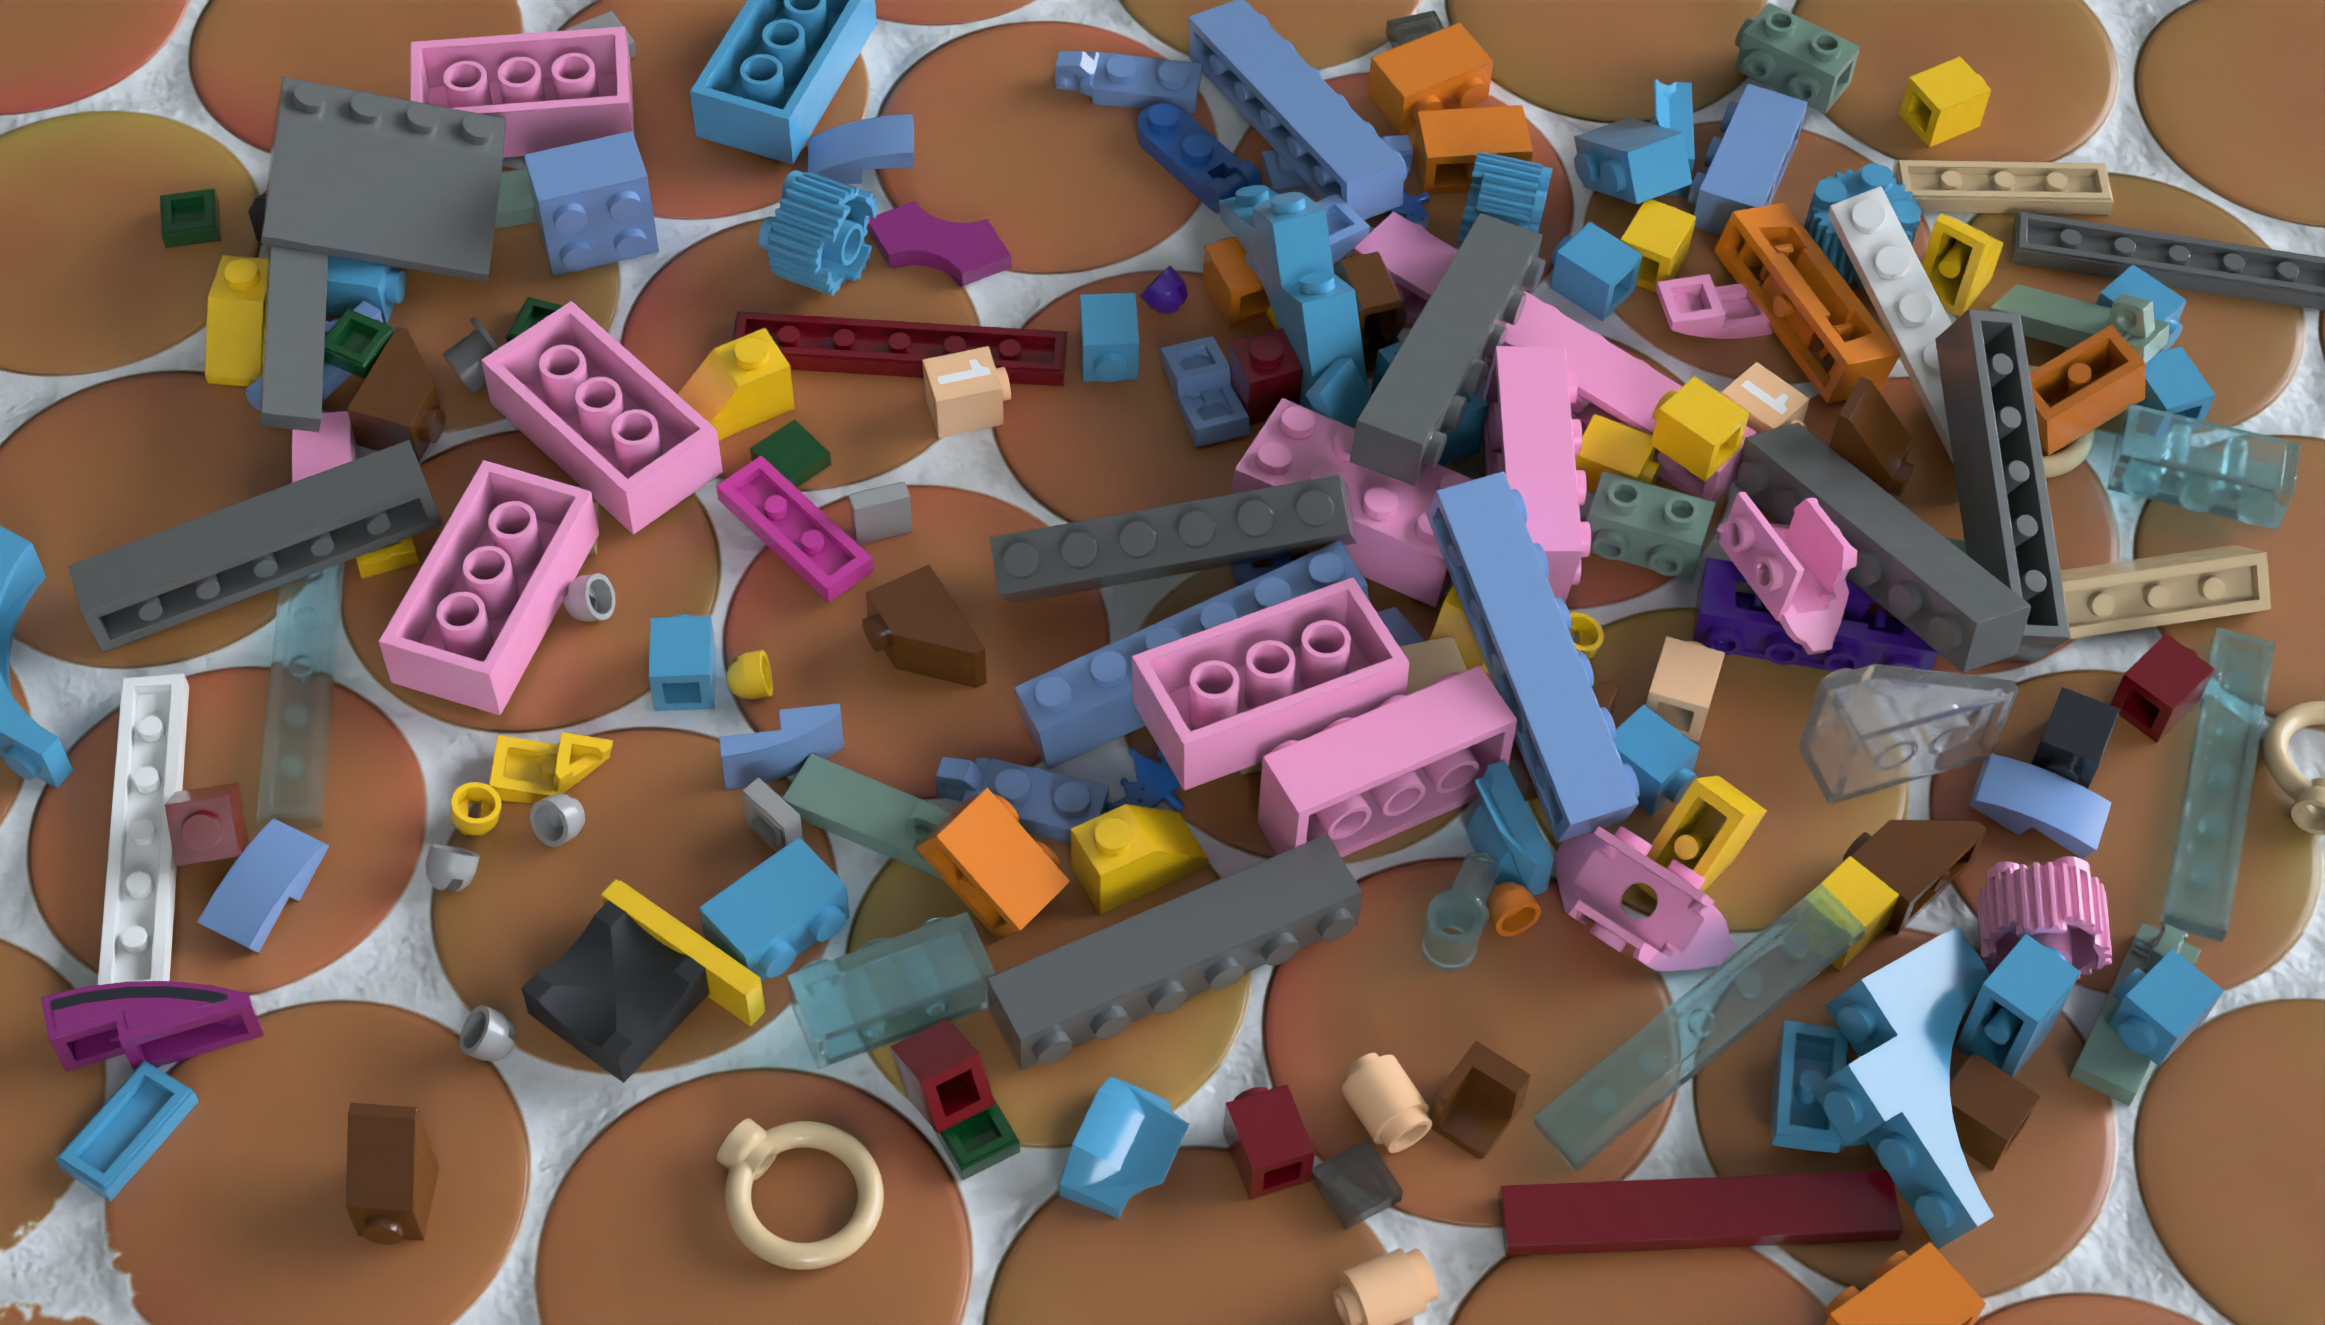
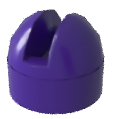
(1166, 292)

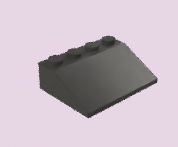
(383, 180)

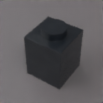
(2075, 737)

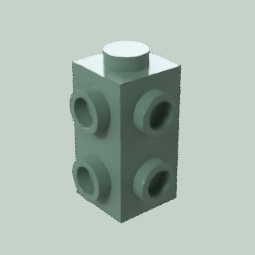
(1796, 57)
(1647, 525)

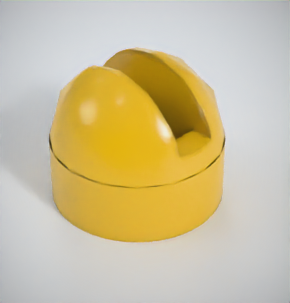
(1587, 632)
(750, 675)
(489, 808)

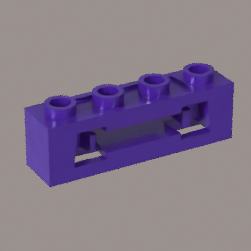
(1745, 627)

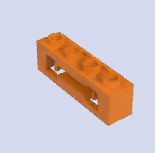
(1806, 300)

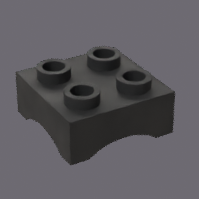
(616, 992)

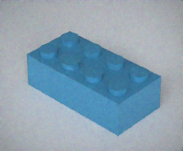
(779, 73)

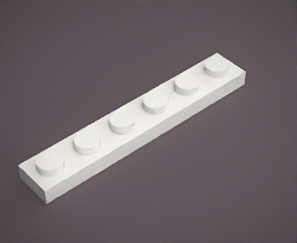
(1897, 291)
(140, 852)

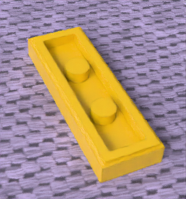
(728, 980)

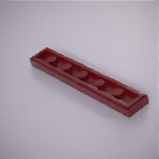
(901, 346)
(1699, 1213)

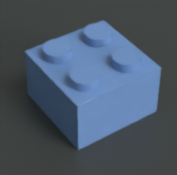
(592, 203)

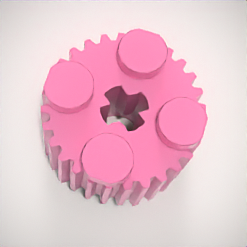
(2051, 904)

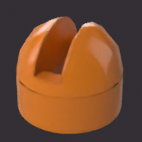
(1512, 908)

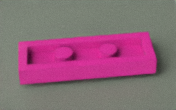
(795, 529)

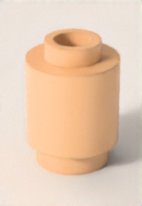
(1386, 1101)
(1386, 1289)

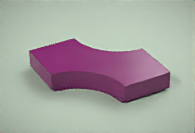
(959, 249)

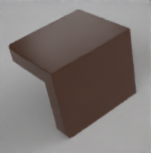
(1479, 1100)
(1988, 1109)

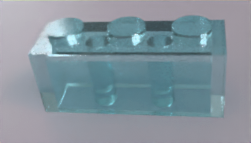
(2204, 466)
(890, 989)

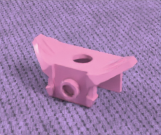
(1793, 568)
(1678, 935)

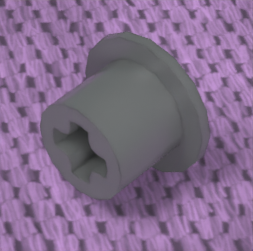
(467, 355)

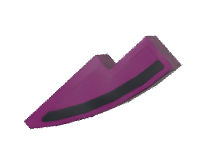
(146, 1022)

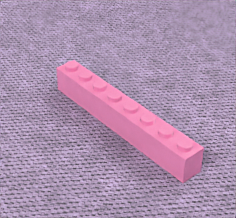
(1607, 377)

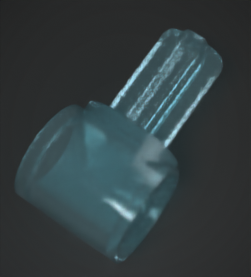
(1459, 909)

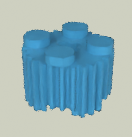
(1849, 185)
(1507, 191)
(818, 232)

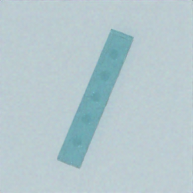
(301, 700)
(2218, 786)
(1698, 1027)

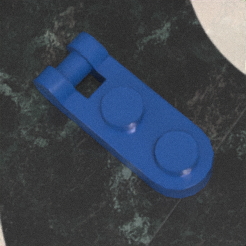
(1193, 154)

